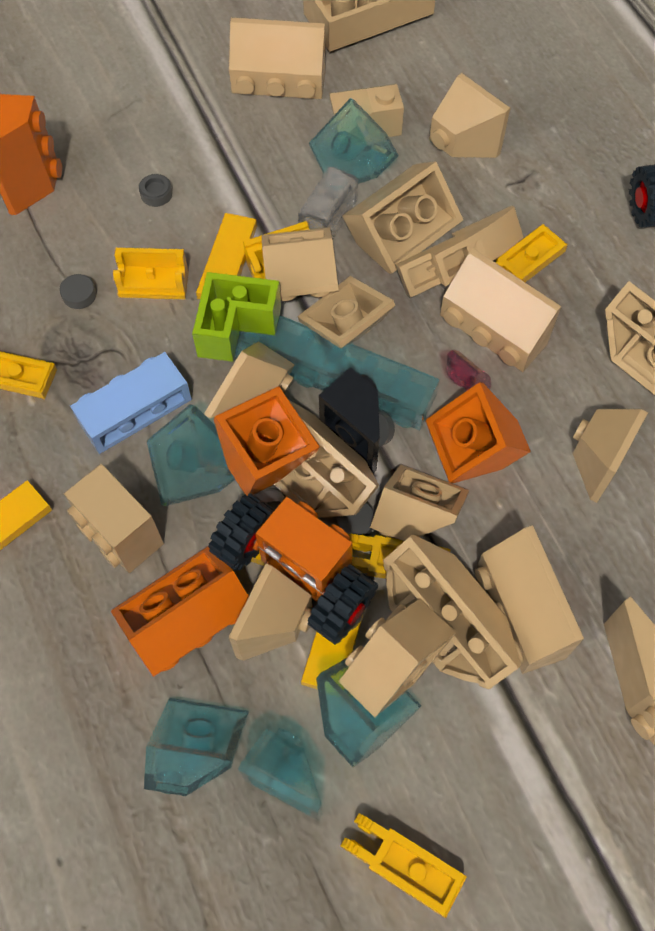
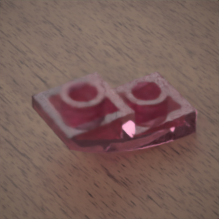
(464, 371)

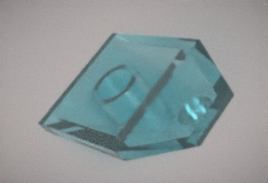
(353, 144)
(188, 458)
(350, 725)
(192, 746)
(282, 771)

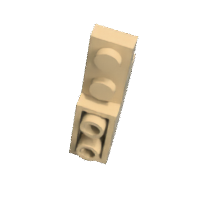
(441, 262)

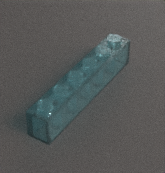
(318, 363)

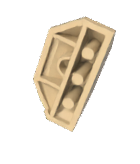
(632, 334)
(333, 478)
(484, 643)

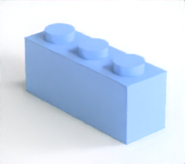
(131, 402)

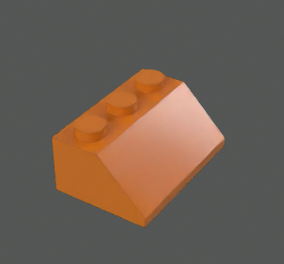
(26, 153)
(181, 610)

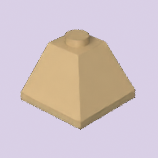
(380, 102)
(469, 121)
(347, 313)
(250, 376)
(604, 445)
(416, 504)
(271, 615)

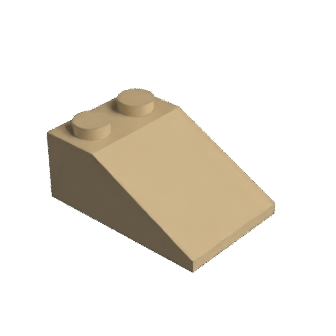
(633, 652)

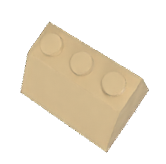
(277, 58)
(404, 216)
(499, 311)
(531, 598)

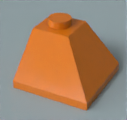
(476, 435)
(263, 440)

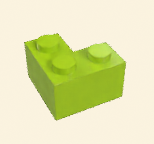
(233, 306)

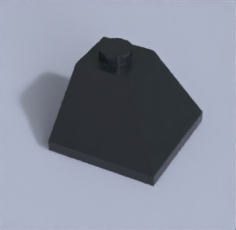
(352, 413)

